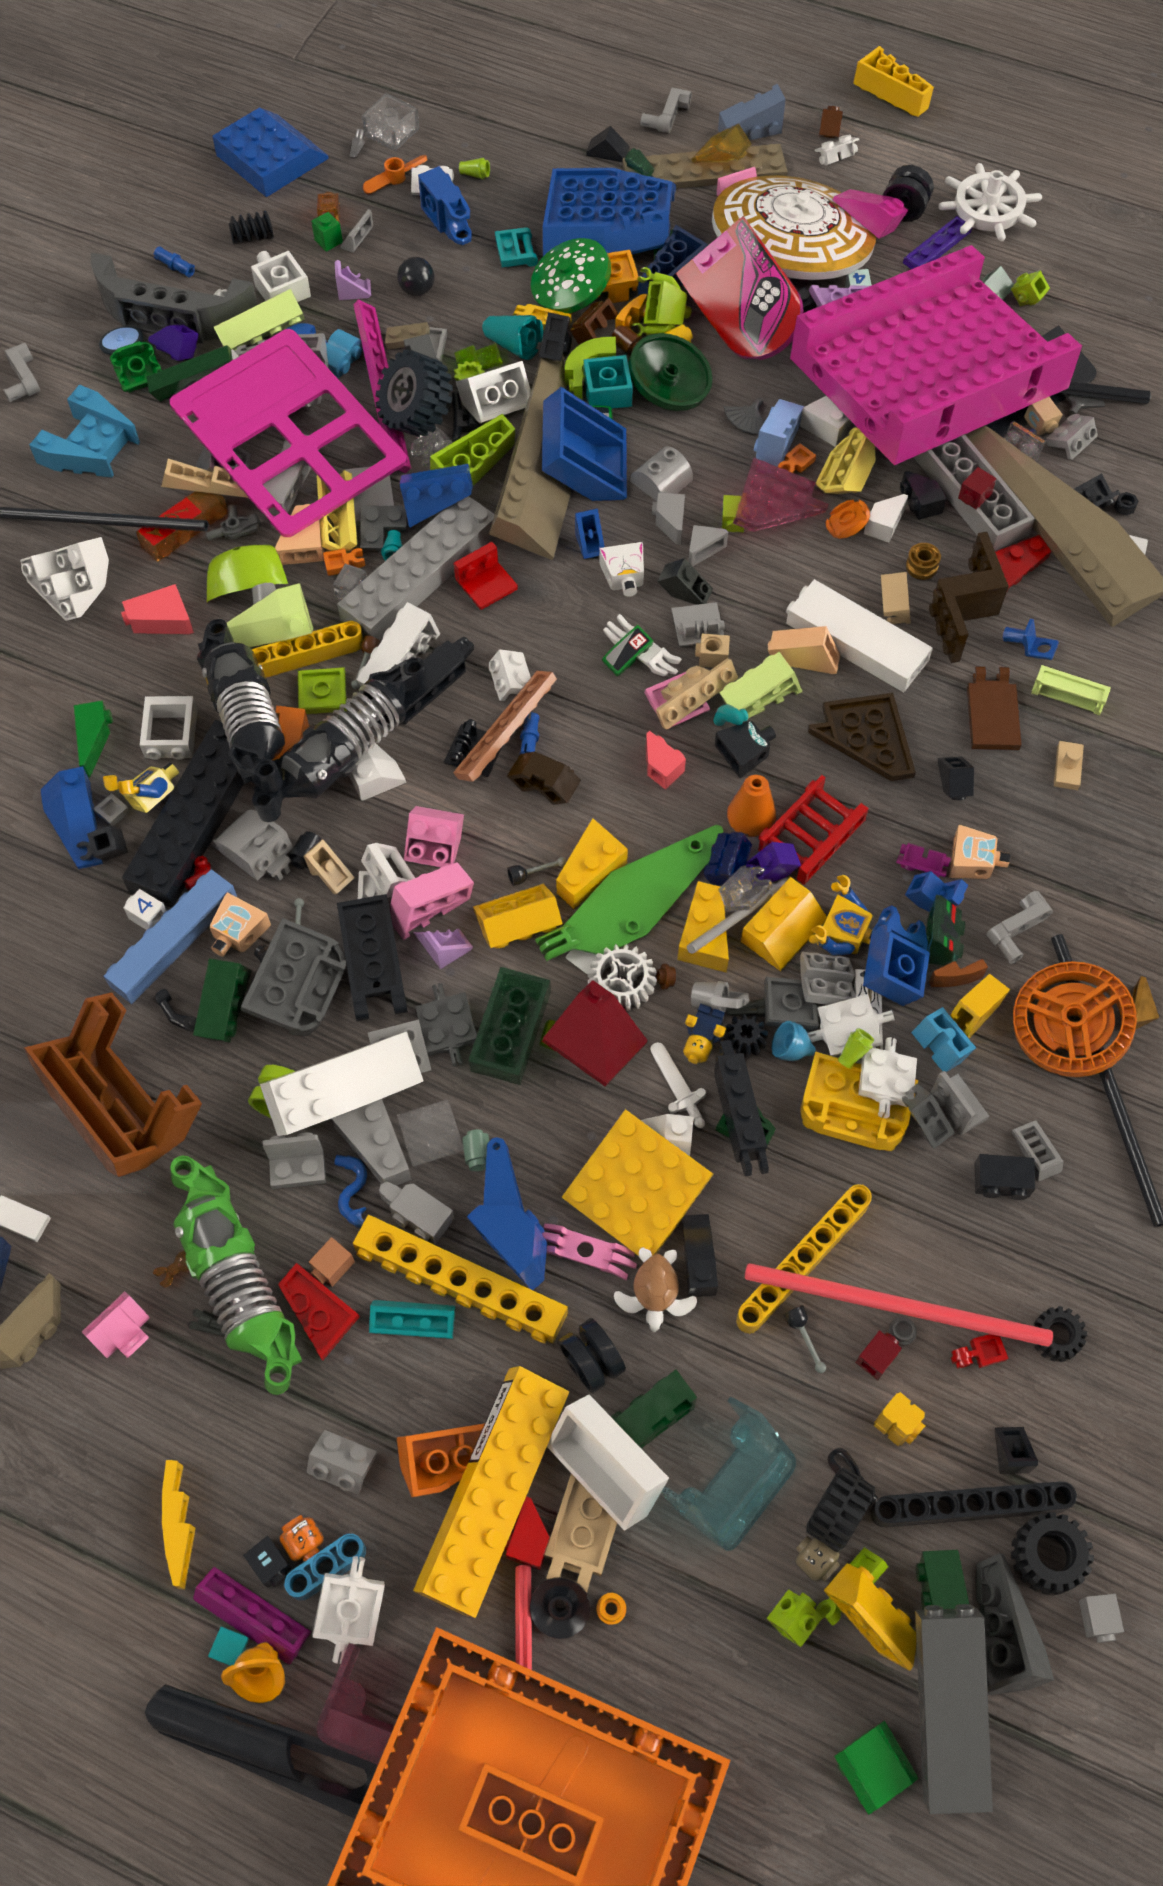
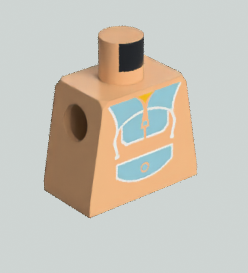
(975, 854)
(237, 925)

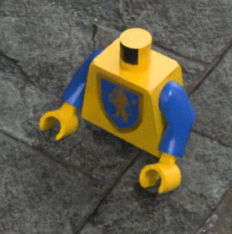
(845, 924)

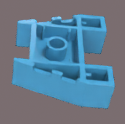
(92, 442)

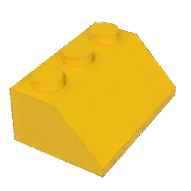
(518, 916)
(783, 924)
(874, 1615)

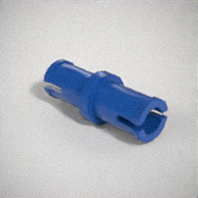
(174, 261)
(529, 734)

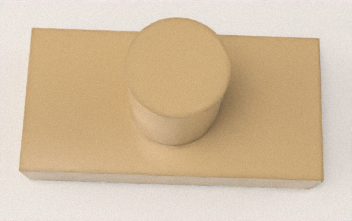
(1068, 765)

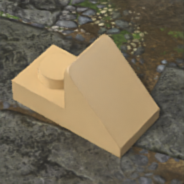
(328, 867)

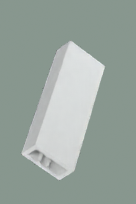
(861, 635)

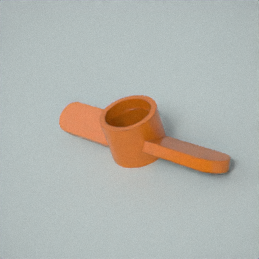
(393, 173)

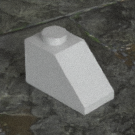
(669, 514)

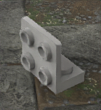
(958, 1103)
(295, 1160)

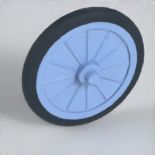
(119, 337)

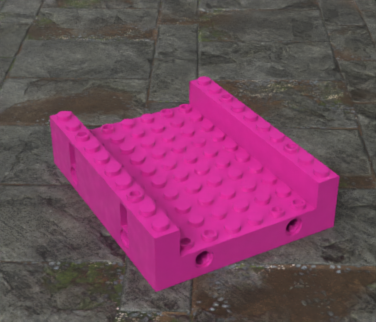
(929, 356)

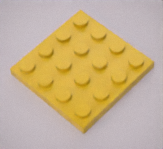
(637, 1185)

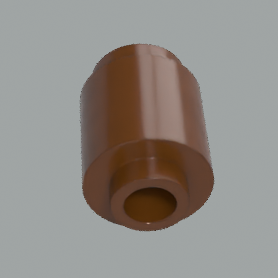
(626, 338)

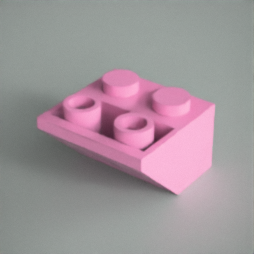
(433, 836)

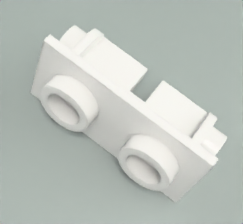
(844, 146)

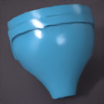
(792, 1042)

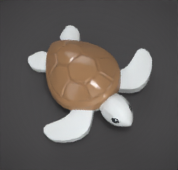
(655, 1290)

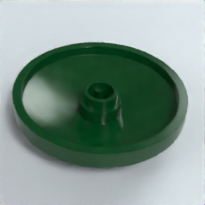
(670, 372)

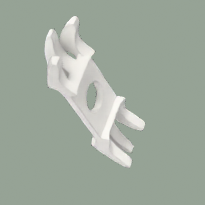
(649, 658)

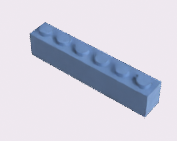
(168, 937)

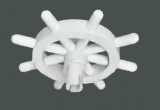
(991, 201)

